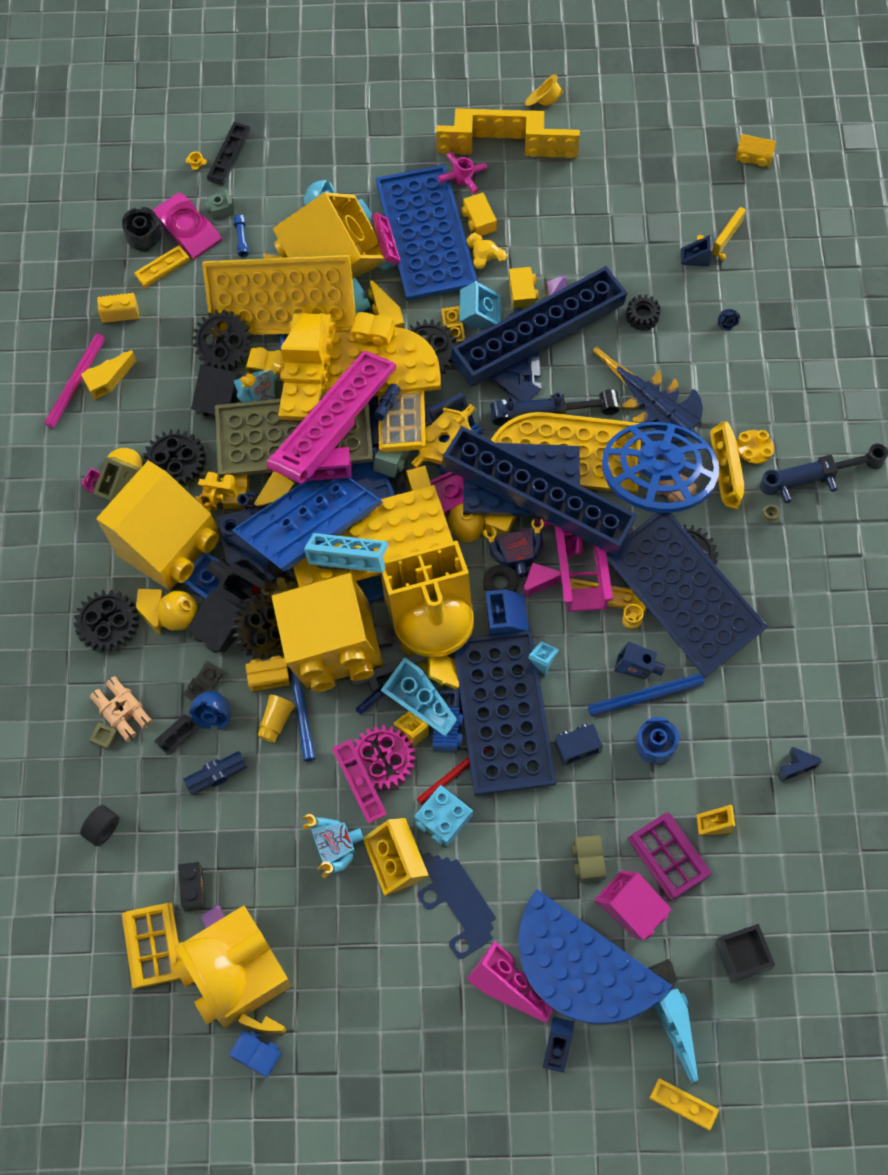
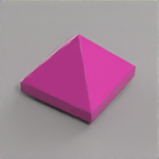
(574, 546)

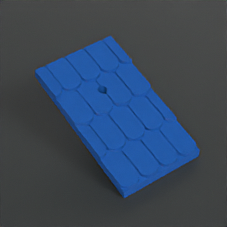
(311, 507)

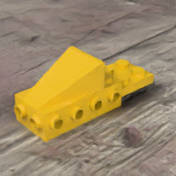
(306, 364)

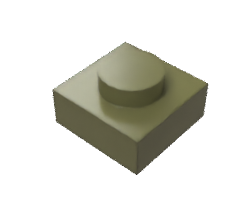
(103, 736)

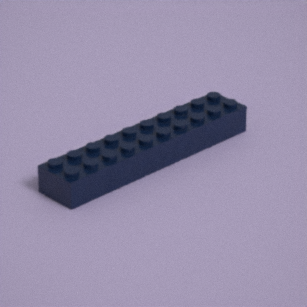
(538, 326)
(538, 490)

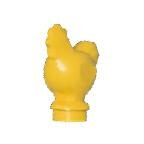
(484, 251)

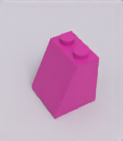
(633, 904)

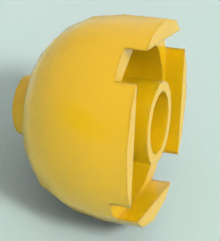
(465, 527)
(177, 610)

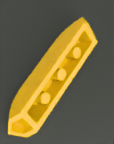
(730, 471)

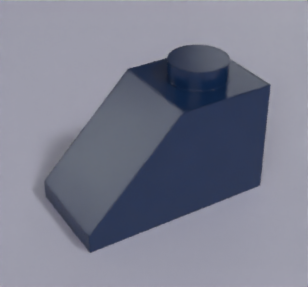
(558, 1044)

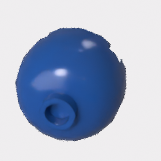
(210, 709)

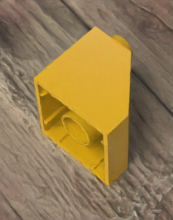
(331, 227)
(158, 526)

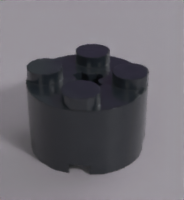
(141, 228)

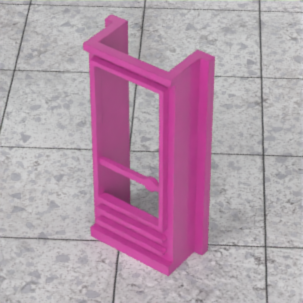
(586, 598)

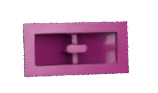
(540, 579)

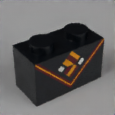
(191, 886)

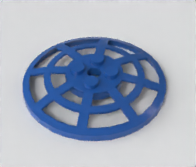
(660, 470)

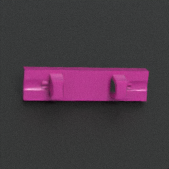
(359, 781)

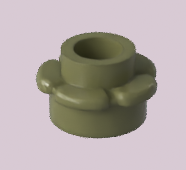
(770, 509)

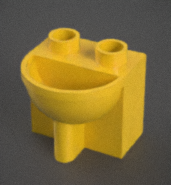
(429, 599)
(230, 968)

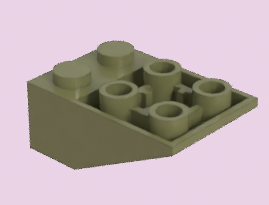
(114, 477)

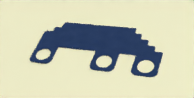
(463, 898)

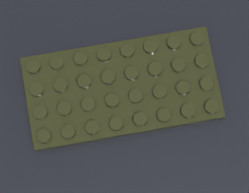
(253, 432)

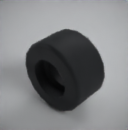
(99, 825)

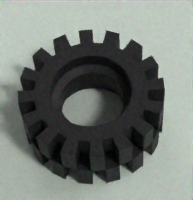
(643, 303)

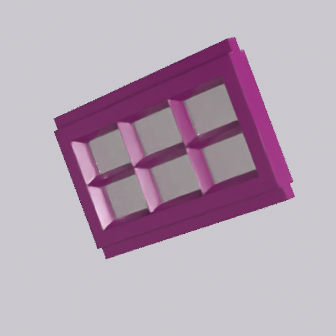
(669, 856)

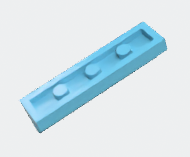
(343, 555)

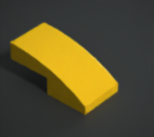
(267, 1026)

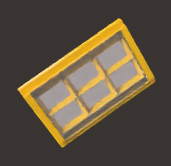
(404, 423)
(151, 945)

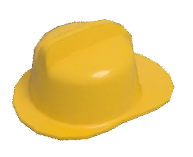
(547, 93)

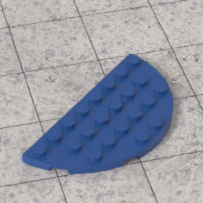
(581, 969)

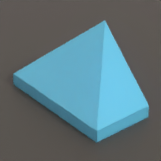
(543, 657)

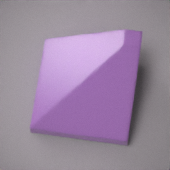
(556, 284)
(212, 916)

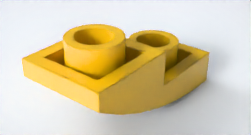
(451, 318)

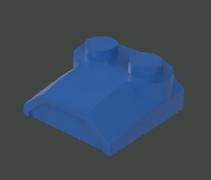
(201, 580)

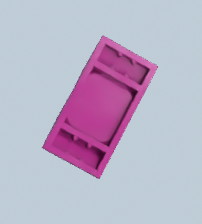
(187, 225)

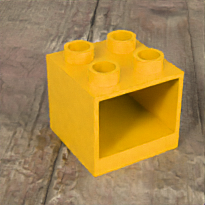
(327, 632)

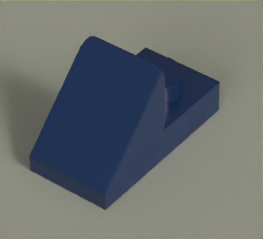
(802, 762)

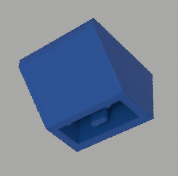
(506, 612)

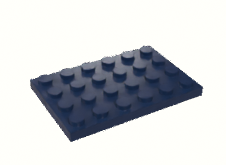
(557, 458)

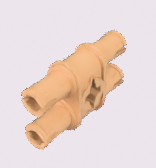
(118, 718)

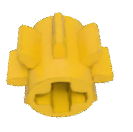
(204, 501)

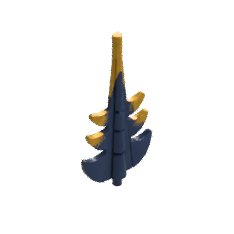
(658, 405)

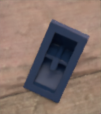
(698, 252)

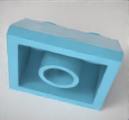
(480, 306)

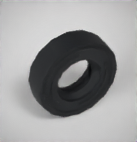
(500, 570)

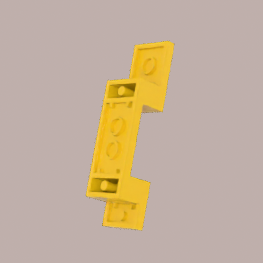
(506, 124)

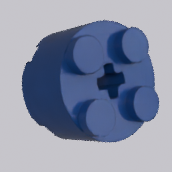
(667, 735)

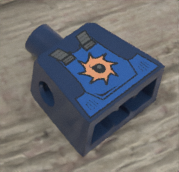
(638, 661)

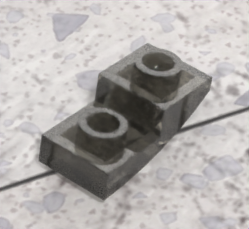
(205, 680)

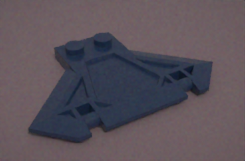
(512, 377)

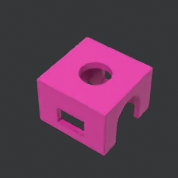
(93, 477)

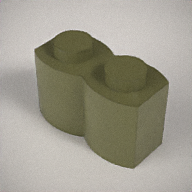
(589, 857)

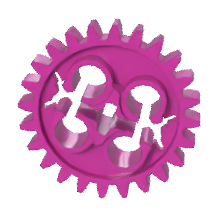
(399, 750)

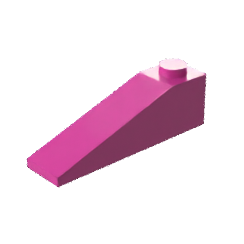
(502, 980)

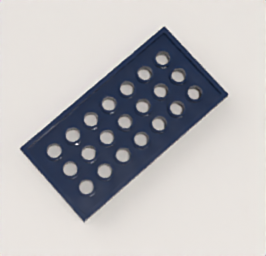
(494, 722)

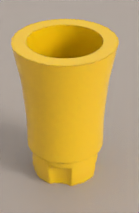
(274, 718)

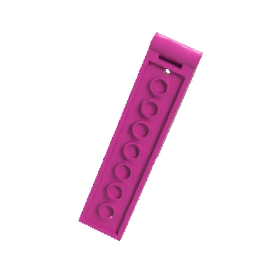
(330, 418)

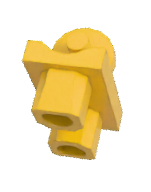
(218, 490)

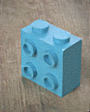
(443, 816)

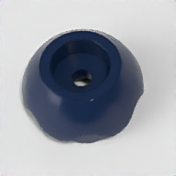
(728, 319)

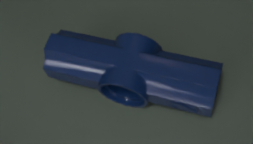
(215, 773)

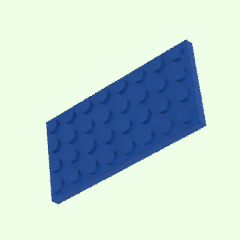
(426, 232)

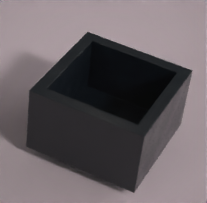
(744, 953)

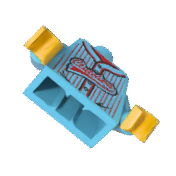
(259, 384)
(333, 843)

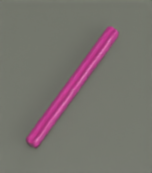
(74, 381)

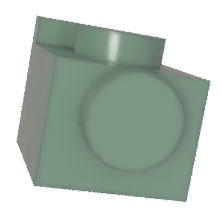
(219, 205)

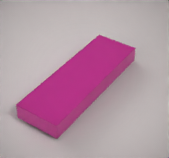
(385, 238)

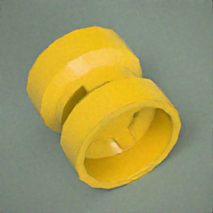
(635, 613)

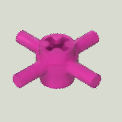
(462, 172)

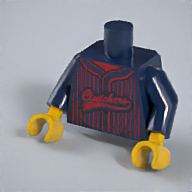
(516, 548)

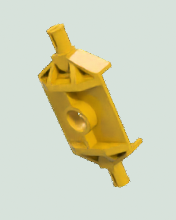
(446, 424)

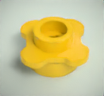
(195, 156)

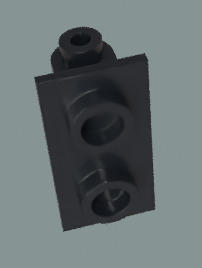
(176, 734)

